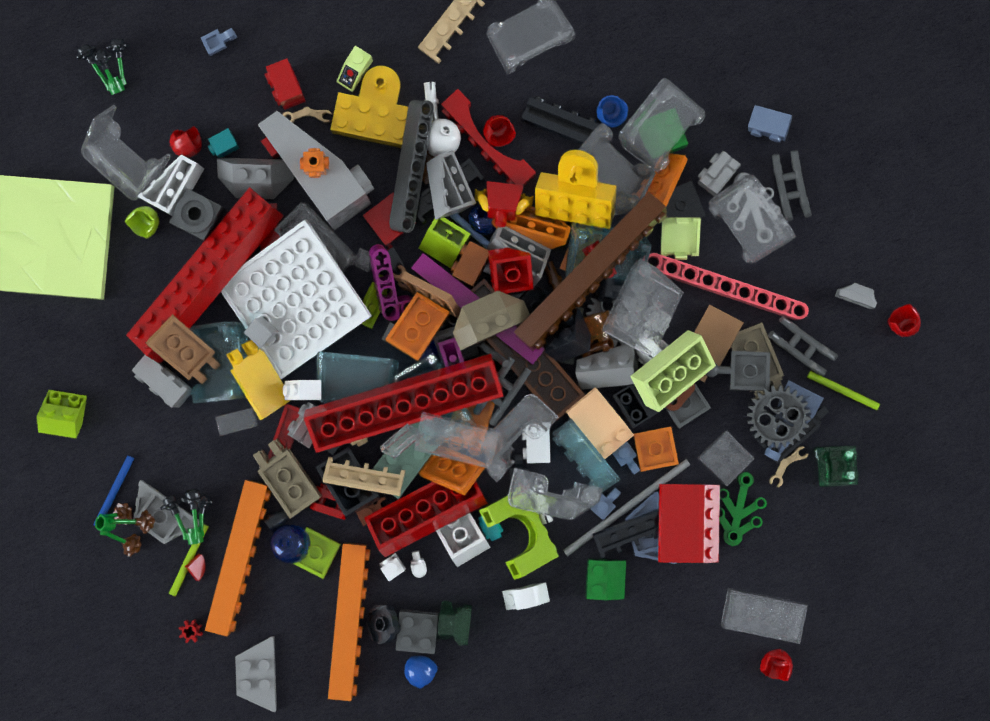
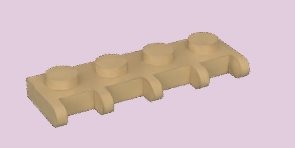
(446, 26)
(363, 477)

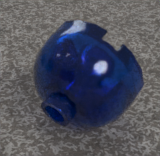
(290, 543)

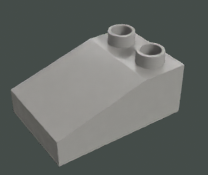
(339, 192)

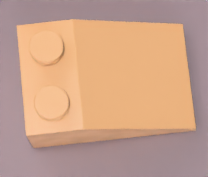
(600, 423)

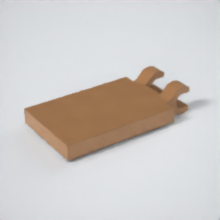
(431, 292)
(718, 333)
(182, 349)

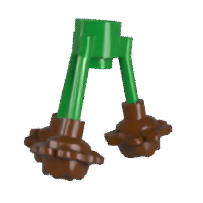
(123, 515)

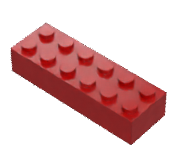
(420, 515)

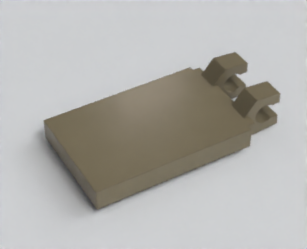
(756, 340)
(286, 479)

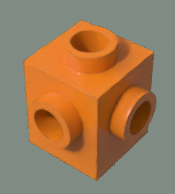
(319, 168)

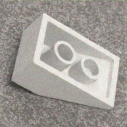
(463, 539)

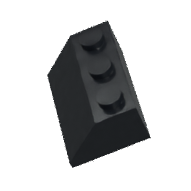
(348, 498)

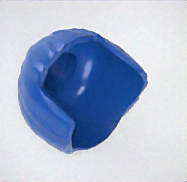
(612, 111)
(420, 670)

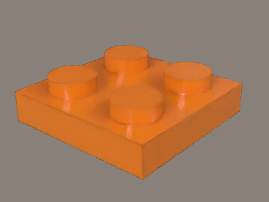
(655, 449)

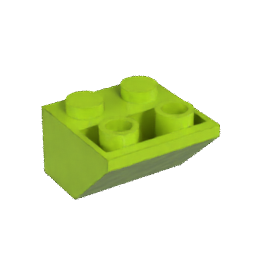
(444, 241)
(61, 414)

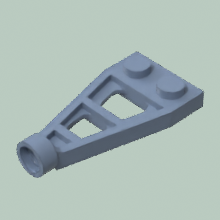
(813, 404)

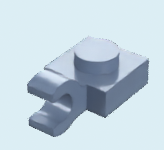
(215, 41)
(625, 455)
(605, 505)

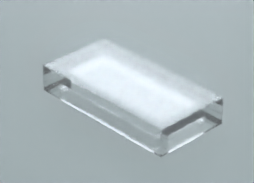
(236, 421)
(399, 441)

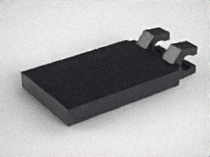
(814, 424)

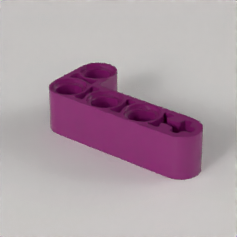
(384, 282)

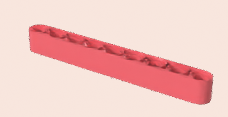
(735, 286)

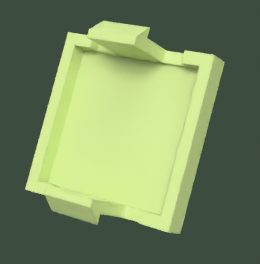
(680, 237)

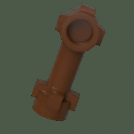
(604, 345)

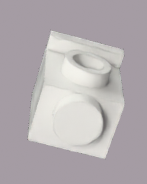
(392, 567)

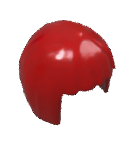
(499, 131)
(186, 142)
(905, 321)
(777, 665)

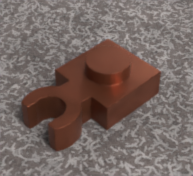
(369, 510)

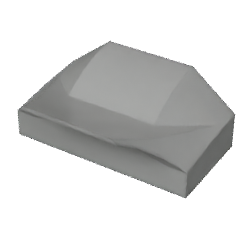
(858, 294)

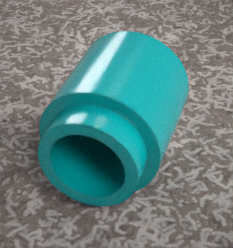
(492, 532)

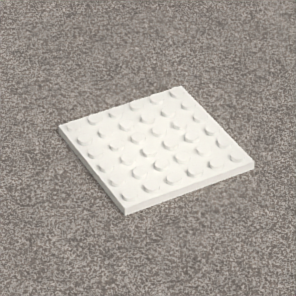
(299, 294)

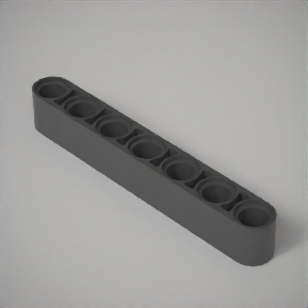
(411, 165)

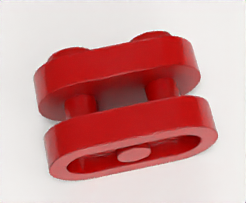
(320, 505)

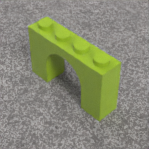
(539, 549)

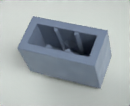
(769, 123)

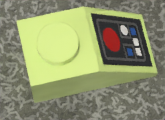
(354, 68)

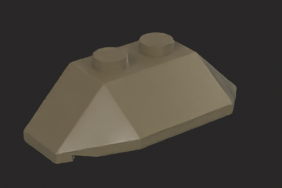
(488, 318)

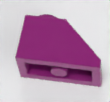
(450, 352)

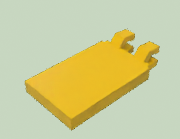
(257, 379)

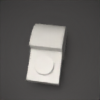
(526, 596)

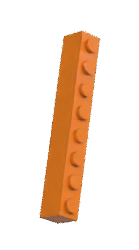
(237, 558)
(348, 621)

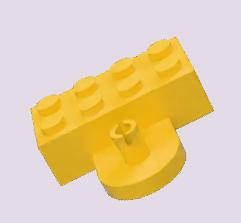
(374, 112)
(575, 192)

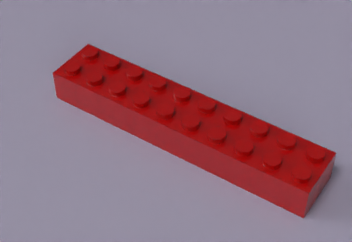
(209, 268)
(403, 403)

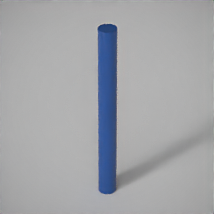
(116, 485)

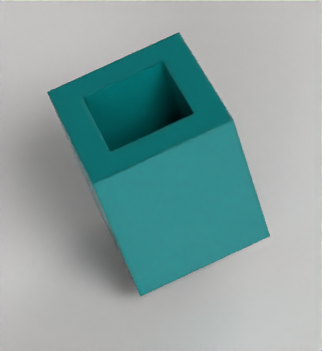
(223, 144)

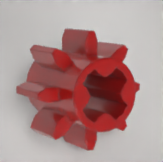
(195, 628)

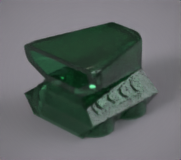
(837, 465)
(454, 622)

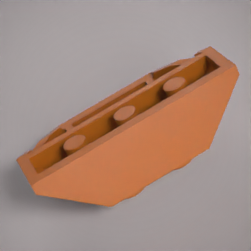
(545, 231)

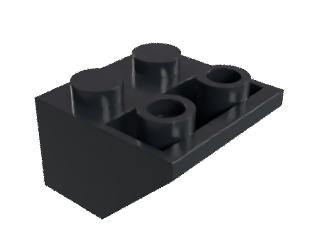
(570, 339)
(633, 405)

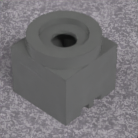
(197, 215)

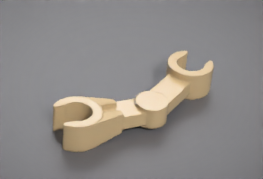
(306, 111)
(785, 462)

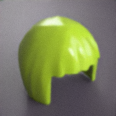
(143, 221)

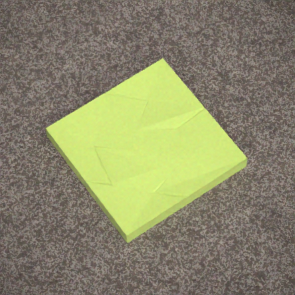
(54, 236)

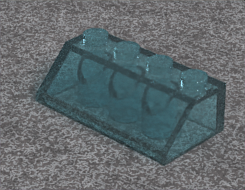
(585, 455)

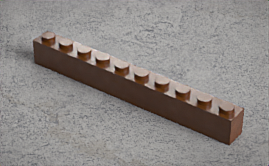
(591, 272)

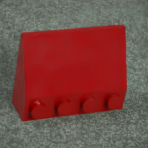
(689, 523)

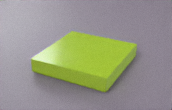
(320, 554)

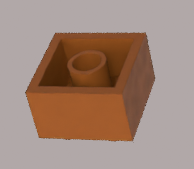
(470, 265)

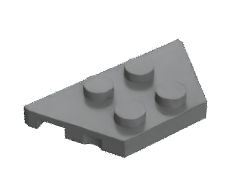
(165, 524)
(257, 674)

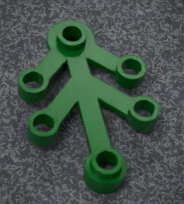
(738, 512)

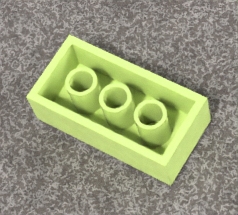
(673, 370)

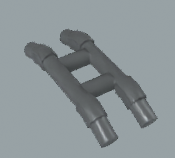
(797, 175)
(814, 345)
(513, 390)

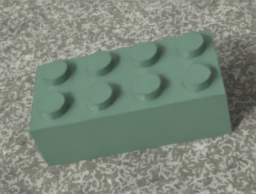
(409, 460)

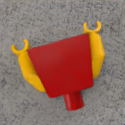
(503, 201)

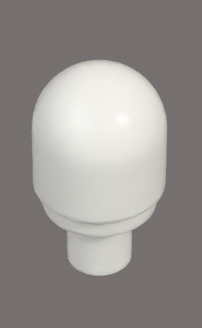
(418, 565)

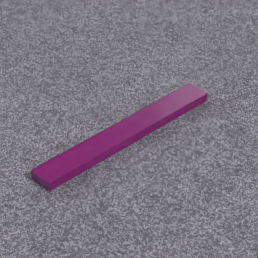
(462, 295)

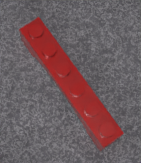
(457, 108)

